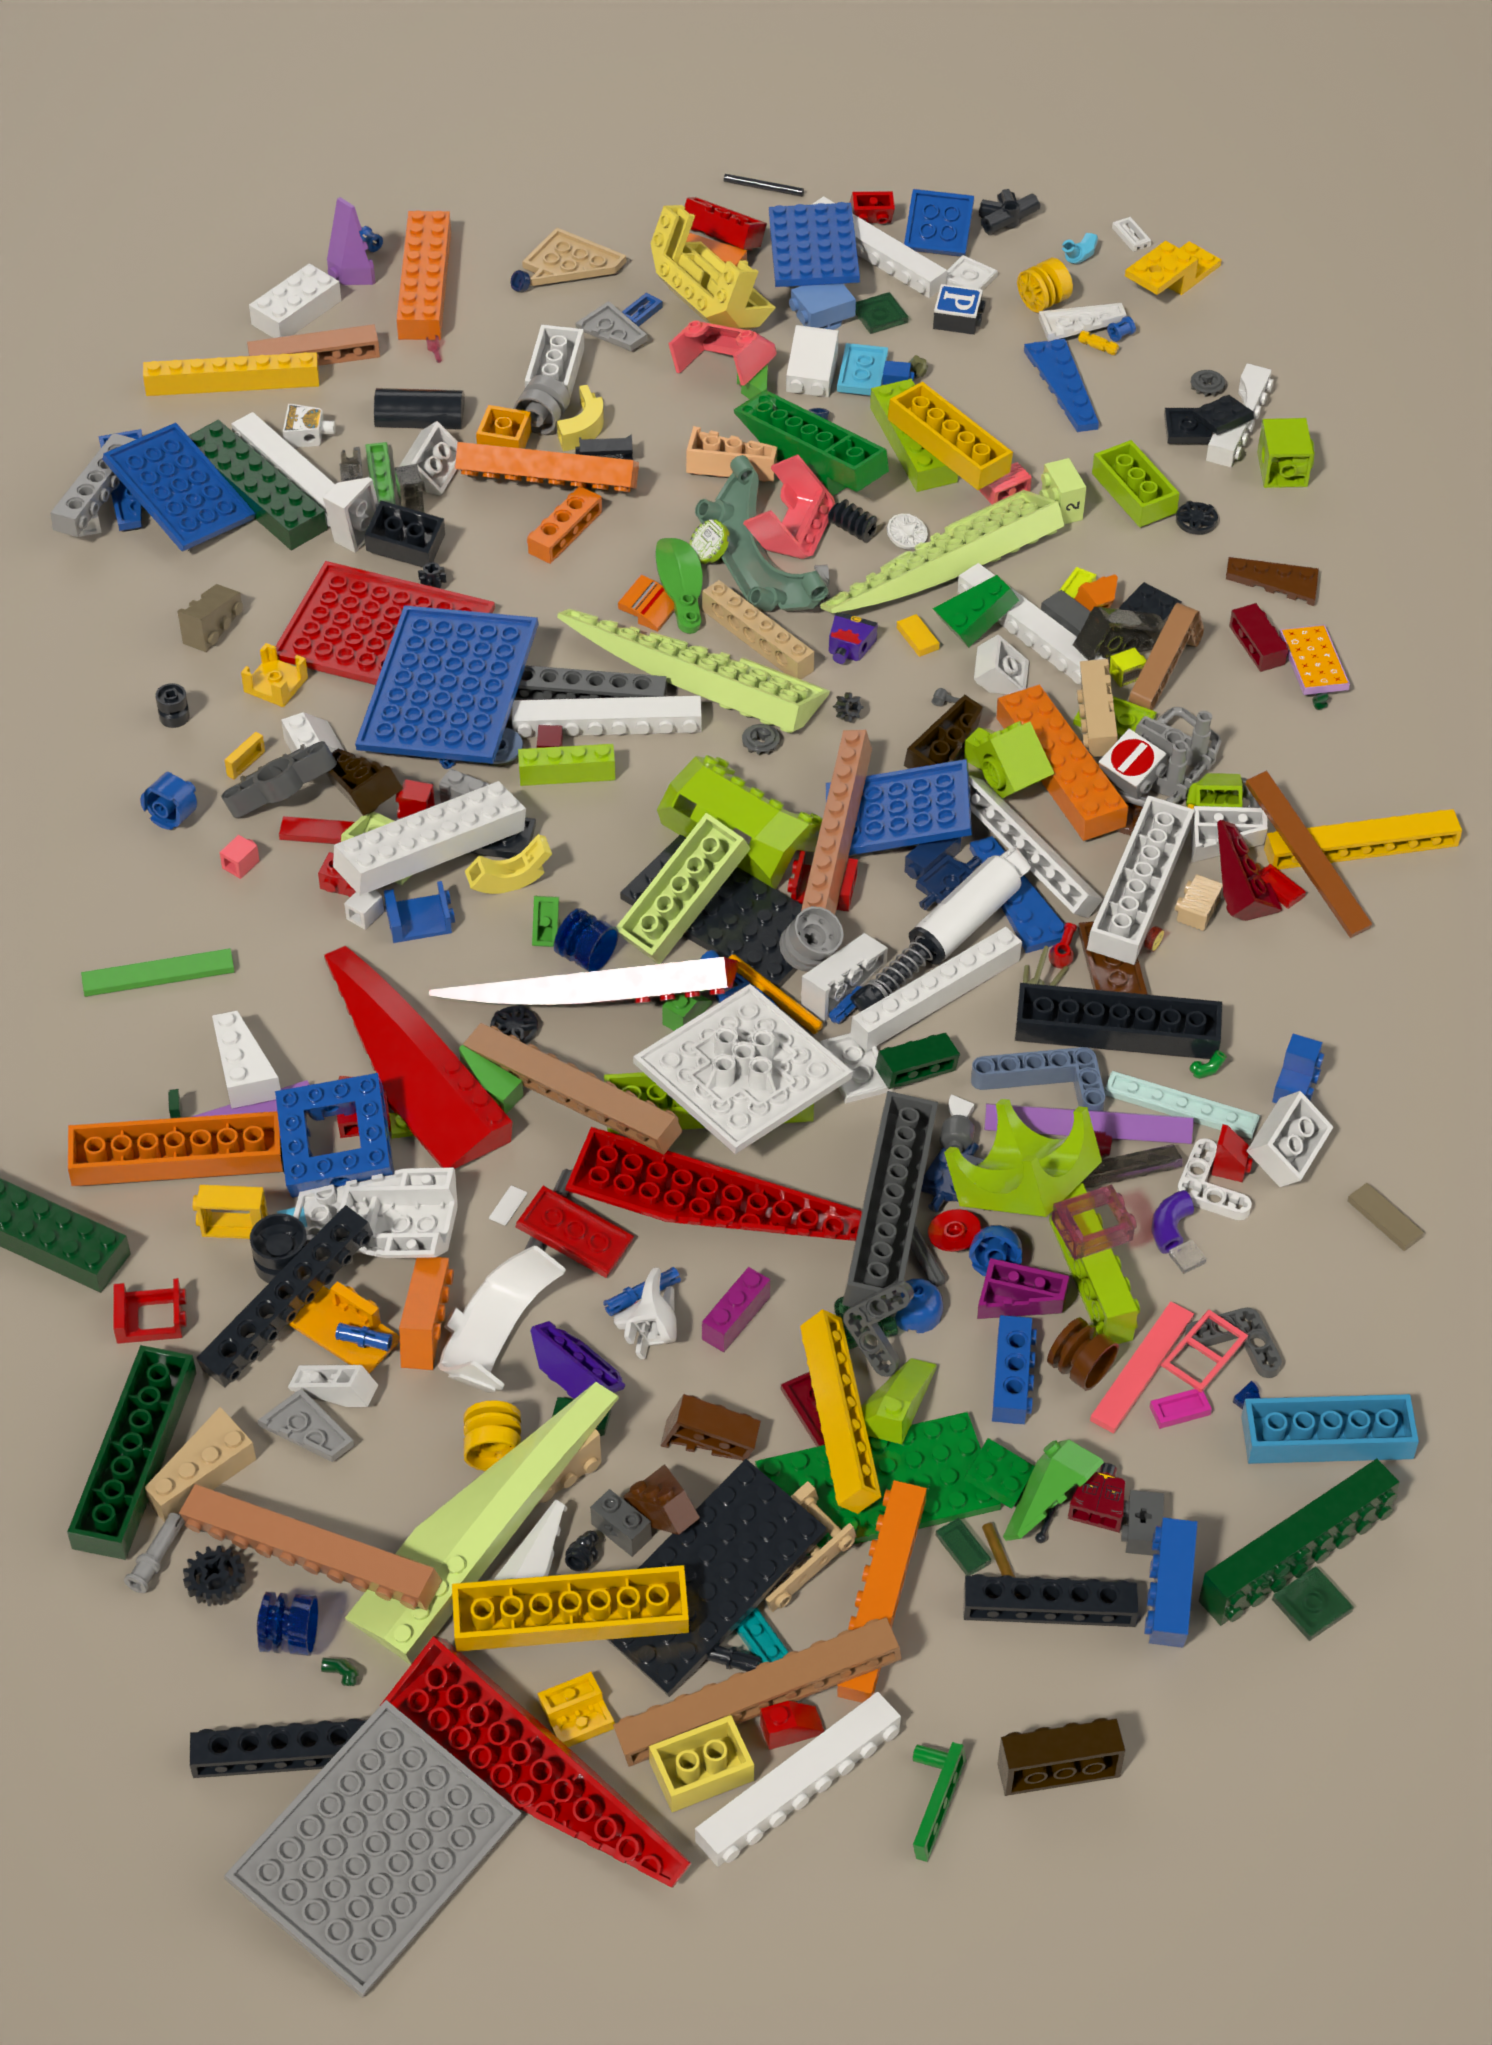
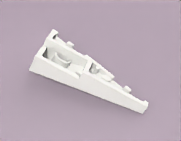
(535, 1553)

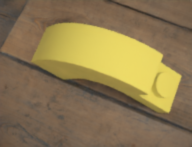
(585, 425)
(509, 874)

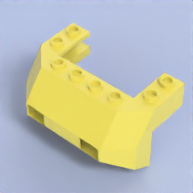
(701, 279)

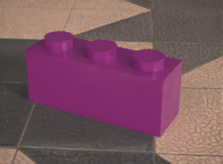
(735, 1309)

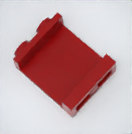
(798, 884)

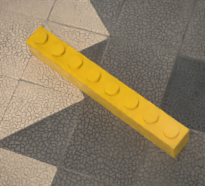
(231, 374)
(1373, 838)
(840, 1412)

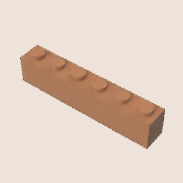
(330, 345)

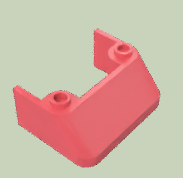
(748, 348)
(807, 512)

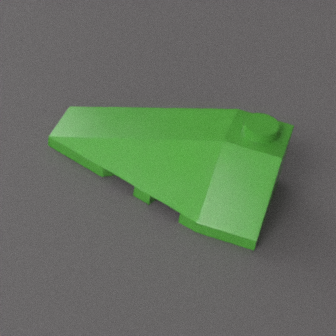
(1055, 1473)

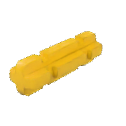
(1098, 342)

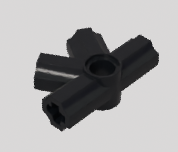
(1006, 211)

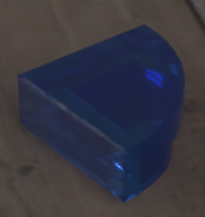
(1250, 1391)

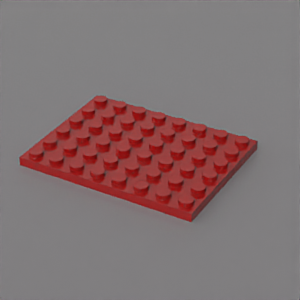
(352, 617)

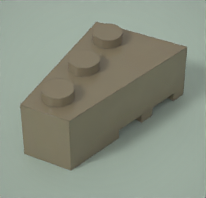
(209, 617)

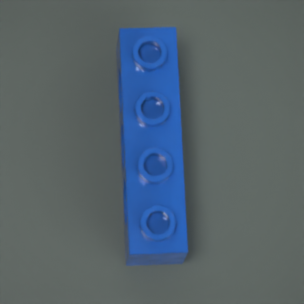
(1009, 1406)

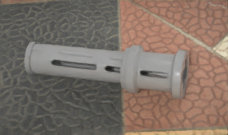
(149, 1562)

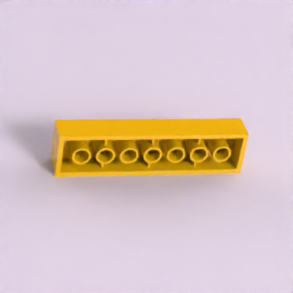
(570, 1608)

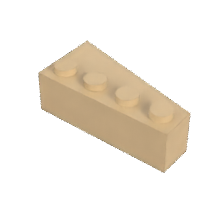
(1096, 707)

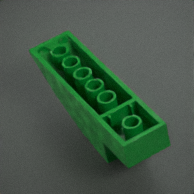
(831, 452)

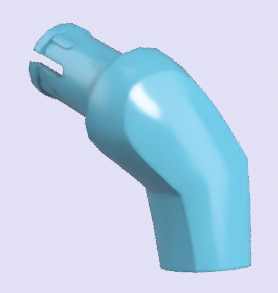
(1080, 251)

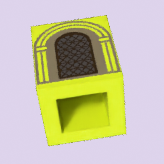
(1126, 666)

